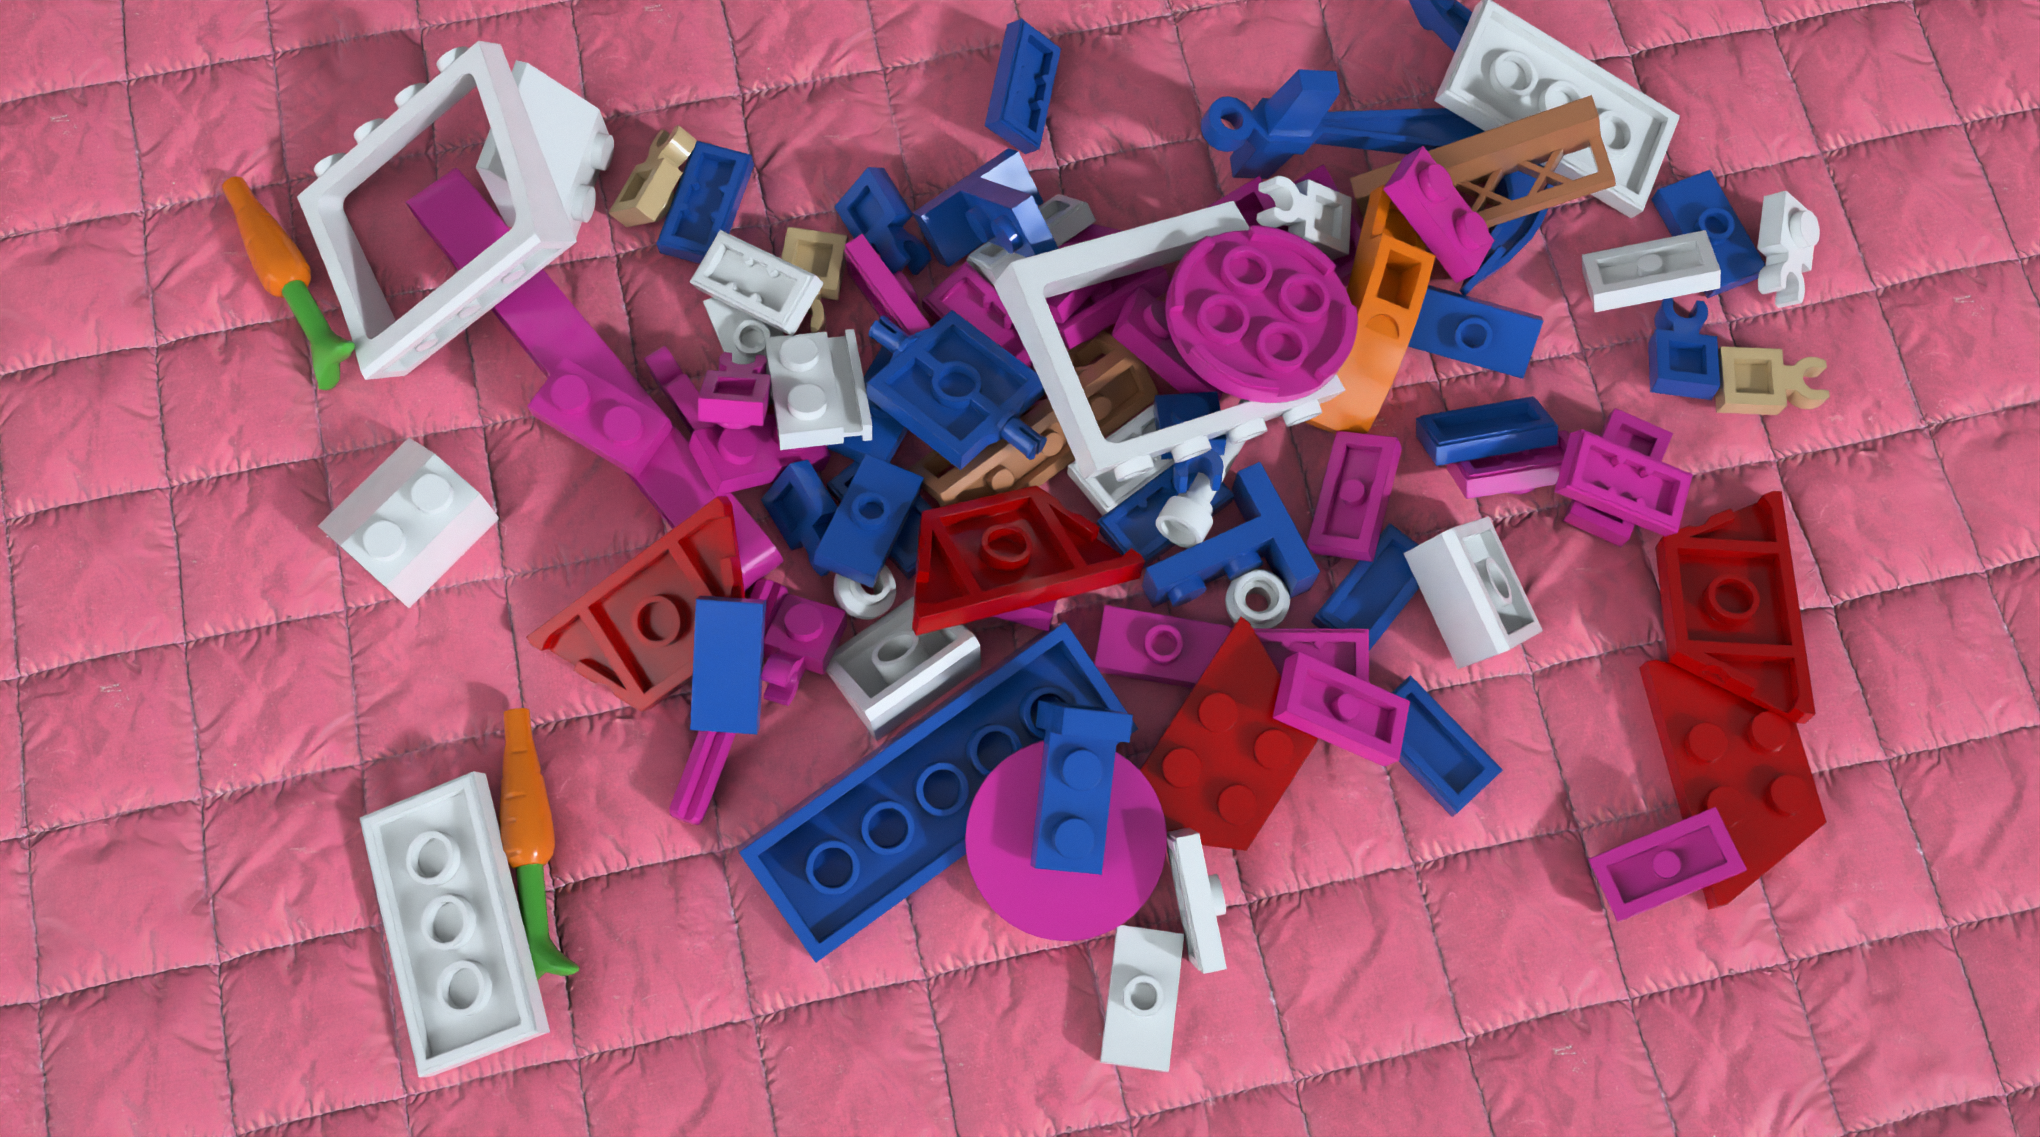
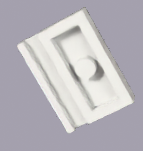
(817, 389)

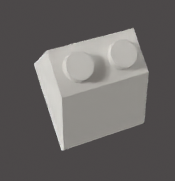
(570, 139)
(410, 521)

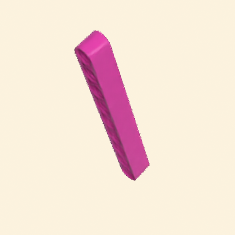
(553, 328)

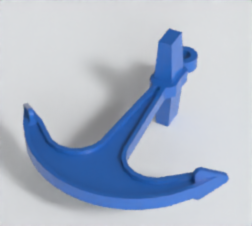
(1300, 118)

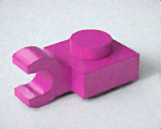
(799, 640)

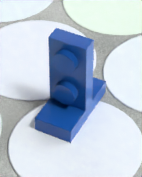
(988, 205)
(1233, 553)
(1075, 784)

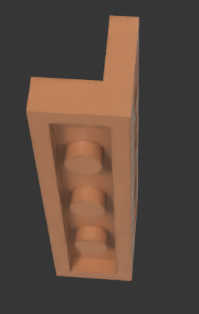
(1513, 149)
(1116, 391)

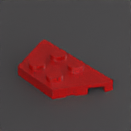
(1008, 556)
(1737, 607)
(641, 619)
(1224, 752)
(1736, 760)

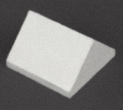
(1473, 592)
(895, 674)

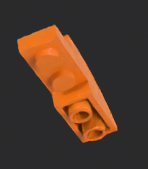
(1388, 290)

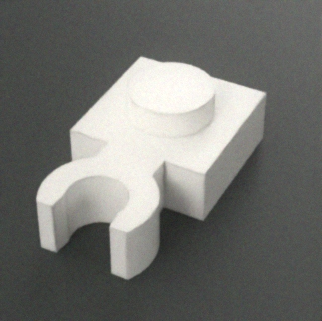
(1309, 212)
(1788, 242)

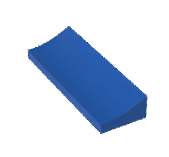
(907, 803)

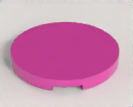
(1260, 314)
(1053, 901)

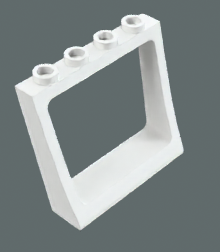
(537, 237)
(1034, 278)

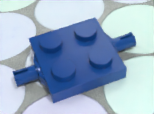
(955, 388)

